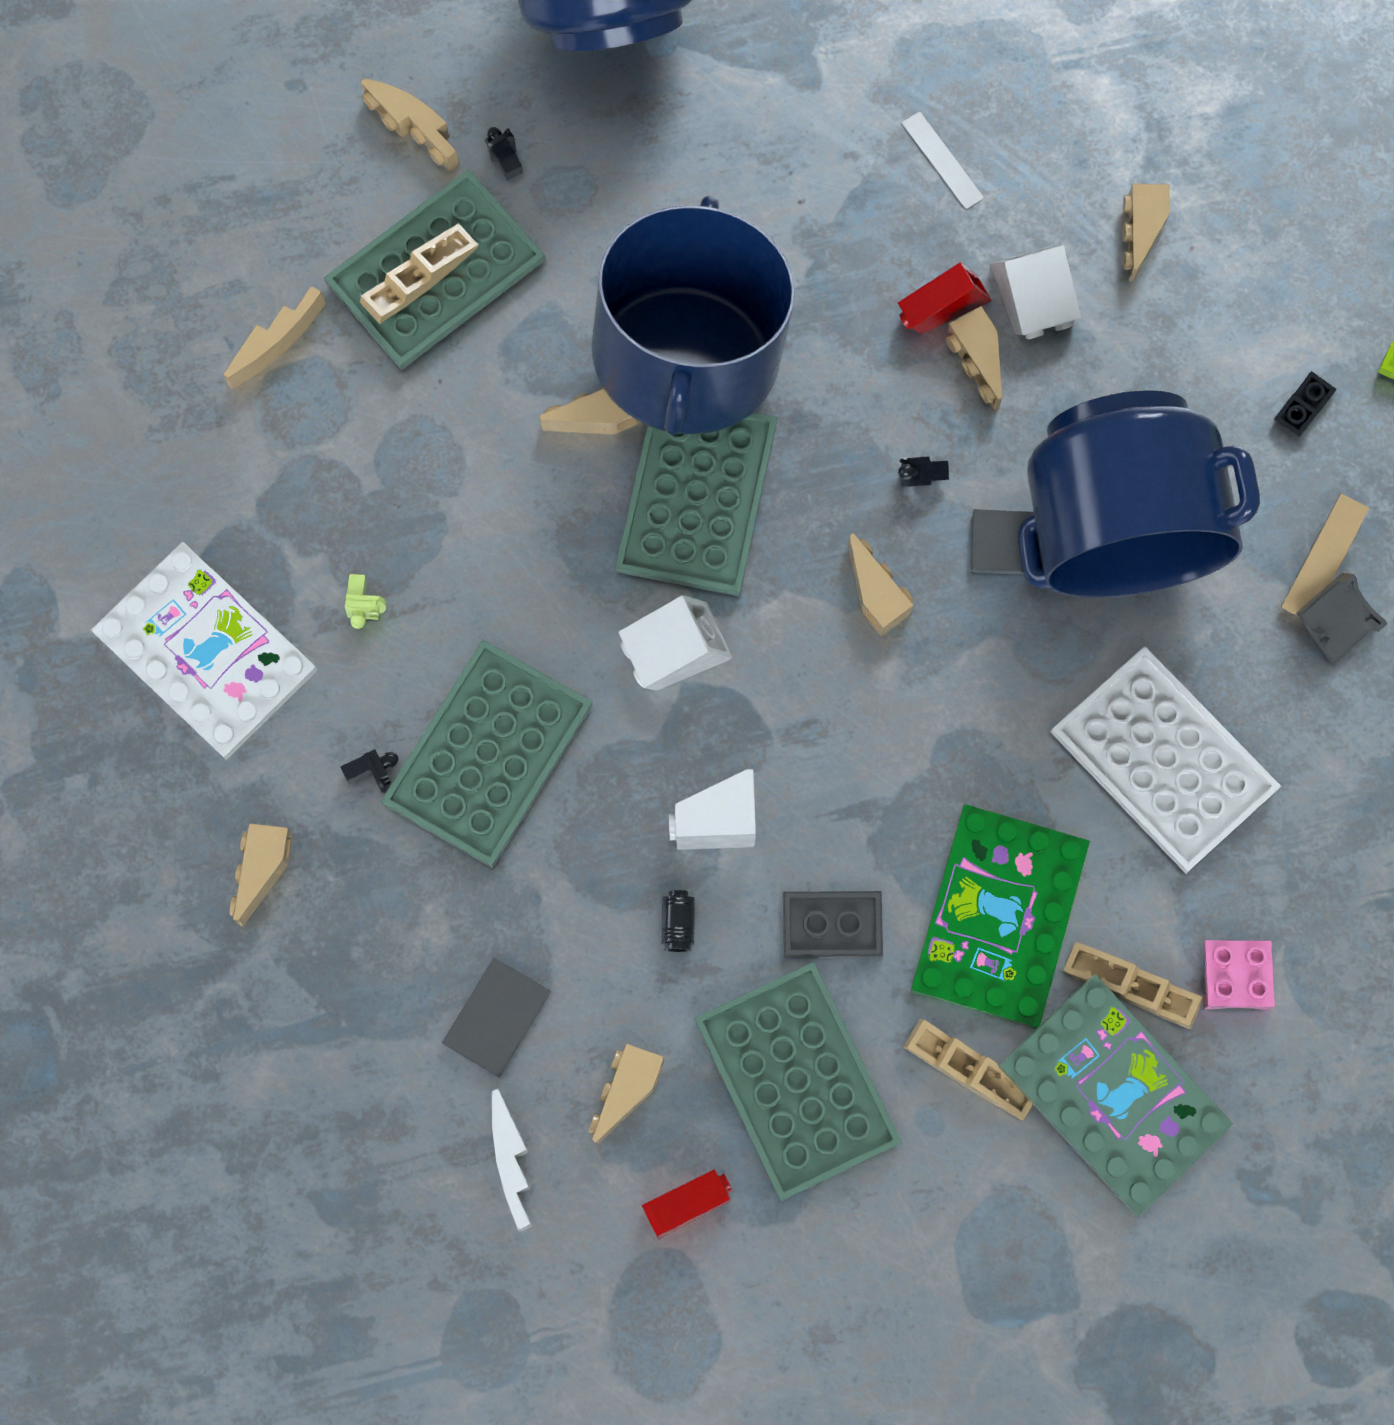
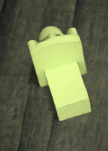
(359, 605)

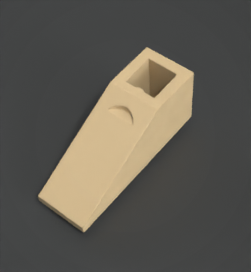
(1147, 214)
(977, 345)
(587, 414)
(878, 594)
(263, 863)
(632, 1084)

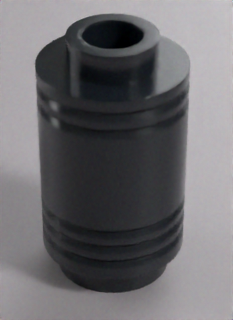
(678, 921)

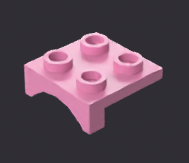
(1238, 974)

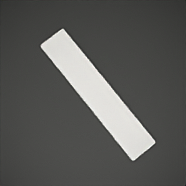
(942, 160)

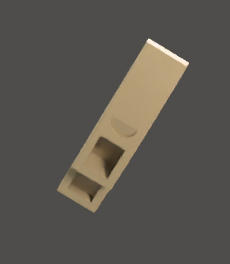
(412, 116)

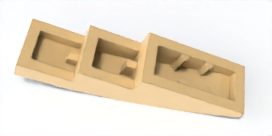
(419, 274)
(267, 345)
(1326, 552)
(1134, 985)
(967, 1068)

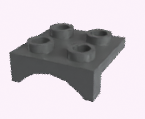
(1339, 617)

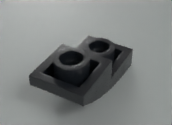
(1305, 404)

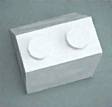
(1037, 291)
(674, 643)
(717, 816)

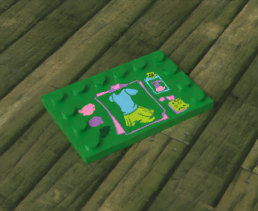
(1000, 916)

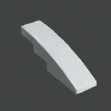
(508, 1148)

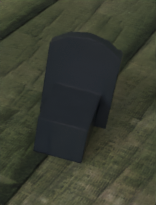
(502, 149)
(922, 471)
(368, 765)

